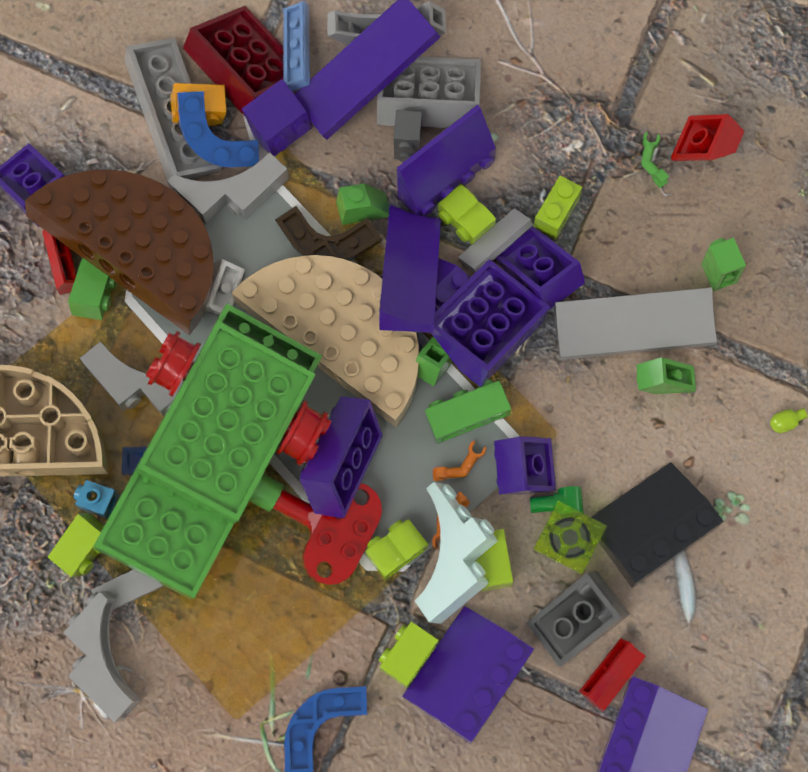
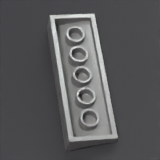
(153, 72)
(635, 323)

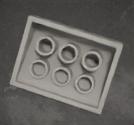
(436, 87)

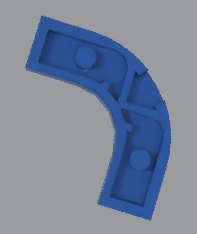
(202, 140)
(314, 713)

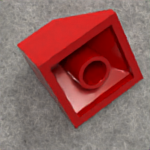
(707, 138)

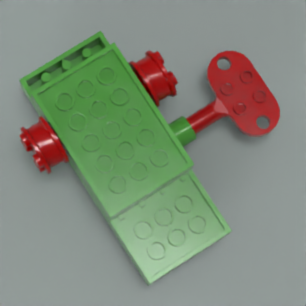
(212, 456)

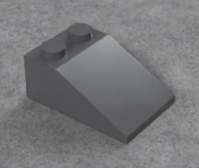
(578, 618)

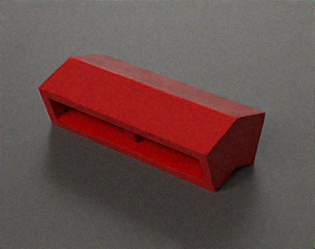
(56, 260)
(612, 674)

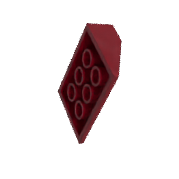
(237, 54)

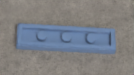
(296, 45)

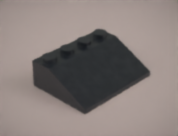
(655, 523)

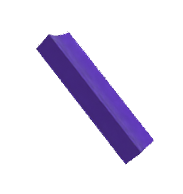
(366, 66)
(409, 272)

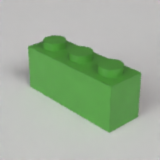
(467, 411)

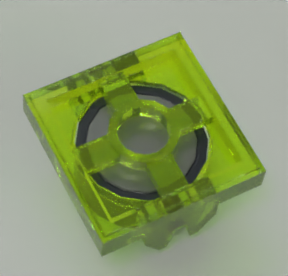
(569, 537)

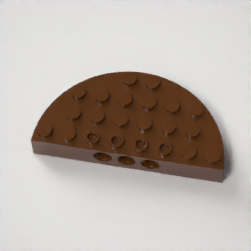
(134, 235)

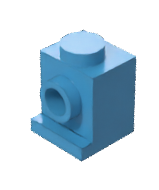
(102, 505)

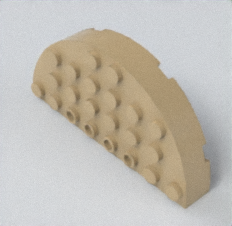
(335, 312)
(45, 428)

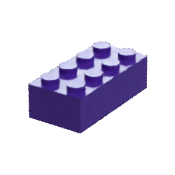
(342, 457)

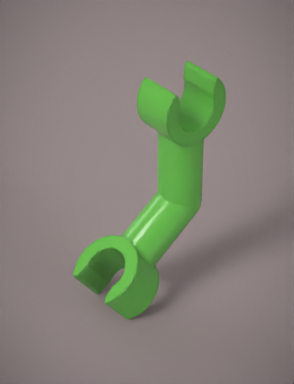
(658, 175)

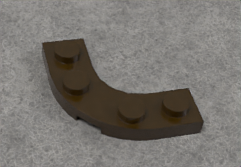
(309, 242)

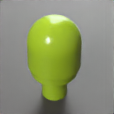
(787, 420)

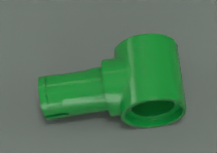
(568, 495)

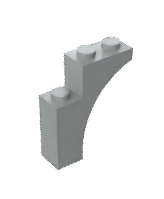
(347, 26)
(240, 193)
(123, 382)
(97, 671)

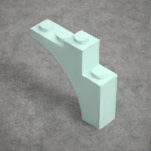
(462, 542)

